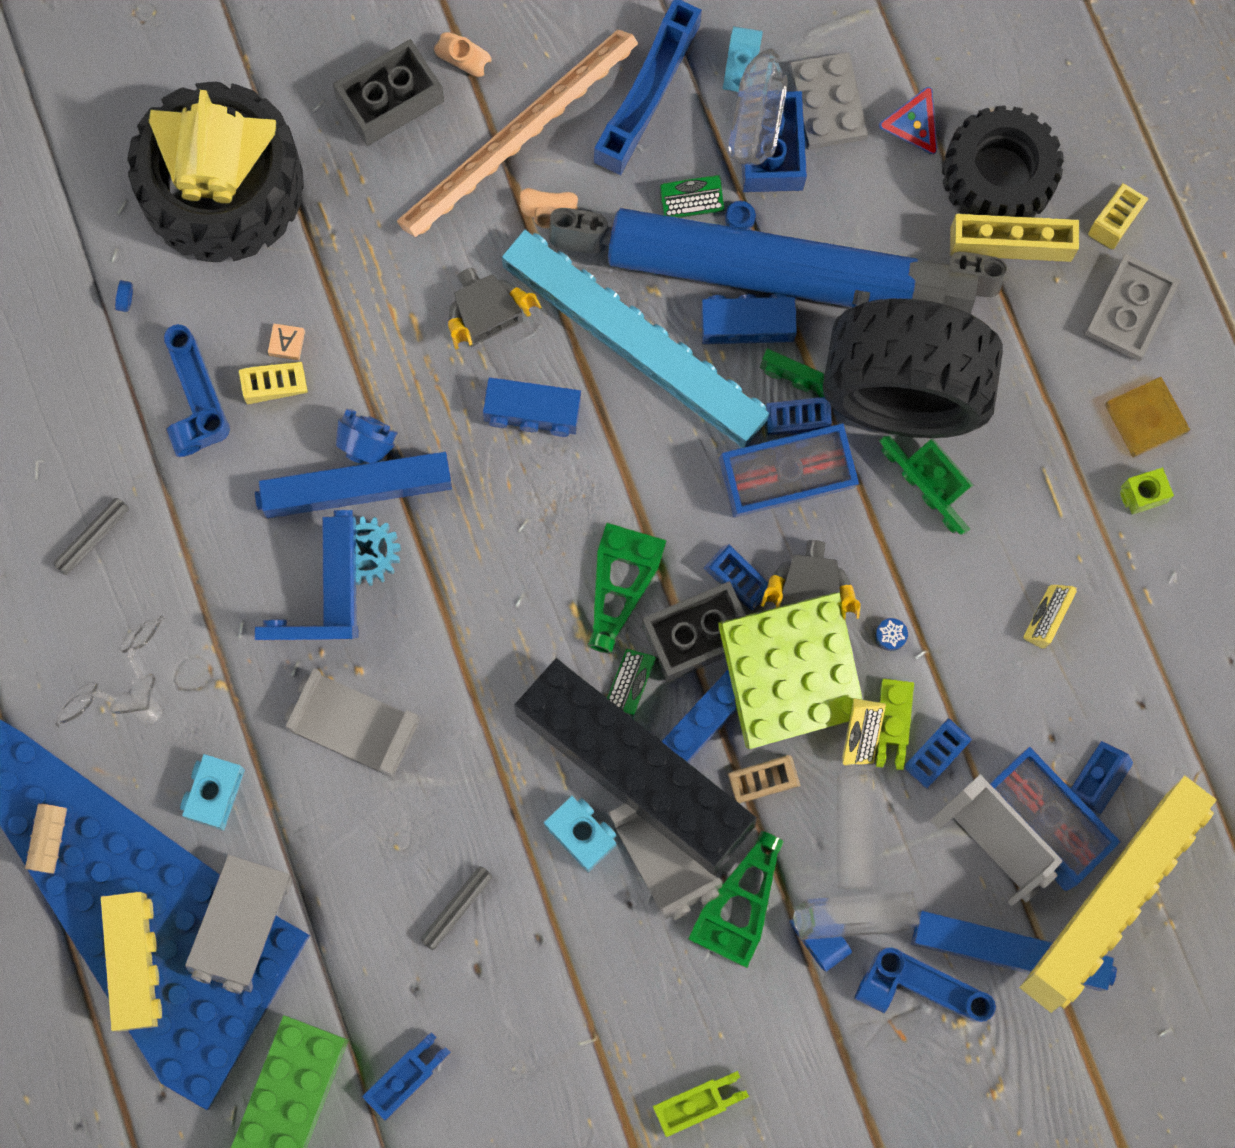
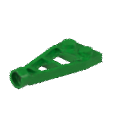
(631, 548)
(723, 937)

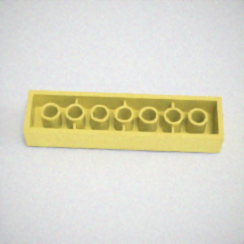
(1119, 896)

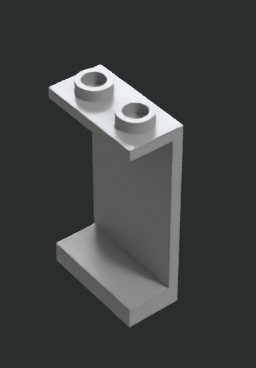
(351, 723)
(1002, 836)
(667, 871)
(237, 924)

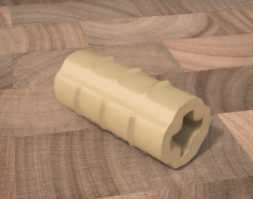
(46, 838)

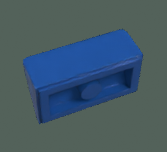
(1102, 776)

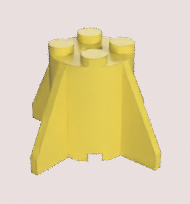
(208, 148)

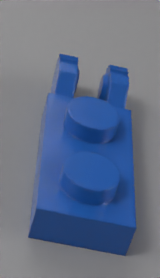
(403, 1079)

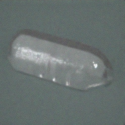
(758, 110)

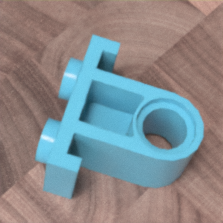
(742, 49)

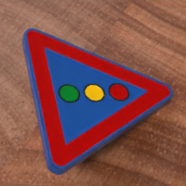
(914, 122)

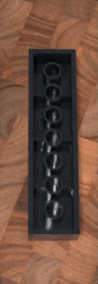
(635, 766)

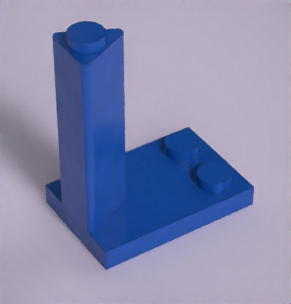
(338, 588)

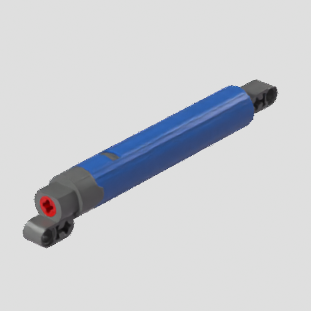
(773, 261)

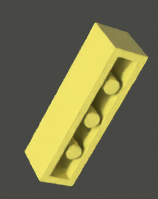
(1015, 237)
(129, 961)

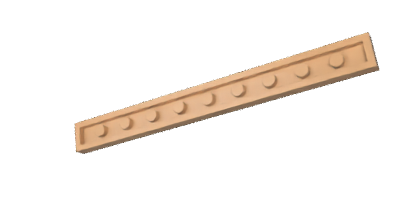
(516, 133)

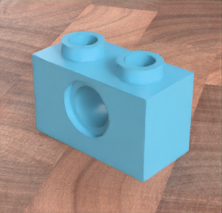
(217, 810)
(586, 852)

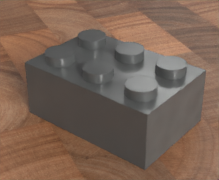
(388, 92)
(689, 632)

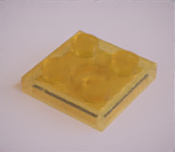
(1147, 417)

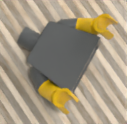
(486, 308)
(809, 578)

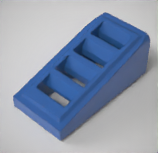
(798, 405)
(721, 576)
(957, 733)

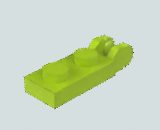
(896, 720)
(696, 1105)

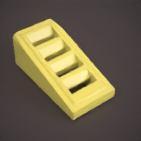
(1109, 232)
(254, 396)

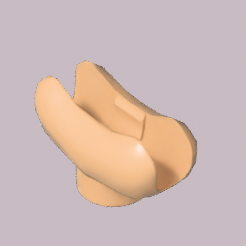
(462, 53)
(542, 204)

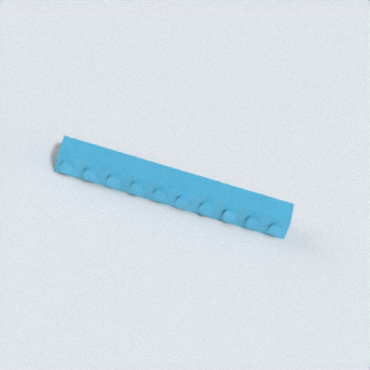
(635, 339)

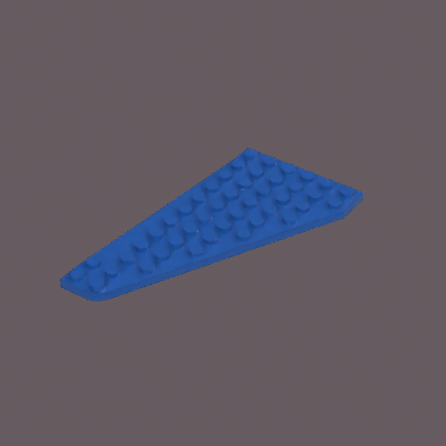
(117, 853)

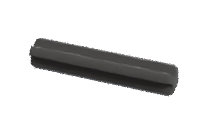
(91, 536)
(456, 908)

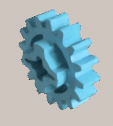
(375, 541)

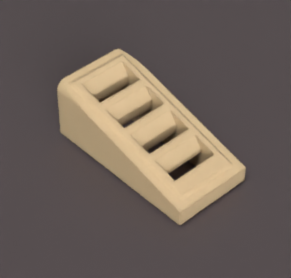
(790, 770)

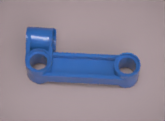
(190, 433)
(880, 986)

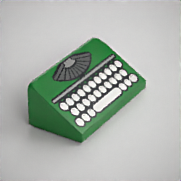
(692, 197)
(631, 680)

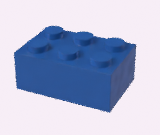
(788, 164)

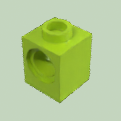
(1155, 482)

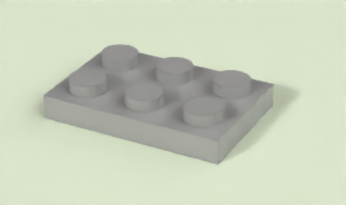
(829, 100)
(1132, 307)

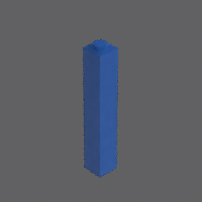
(354, 485)
(994, 946)

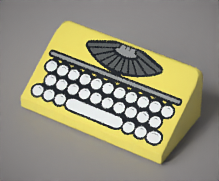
(1049, 615)
(863, 732)

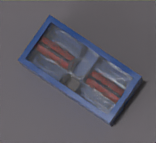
(788, 470)
(1056, 816)

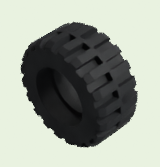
(1012, 132)

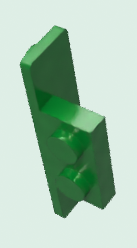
(935, 476)

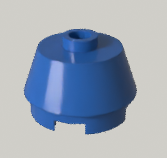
(364, 437)

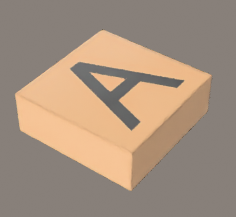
(286, 341)

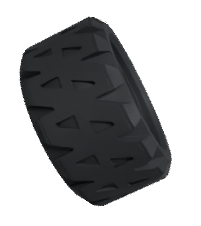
(227, 231)
(913, 368)

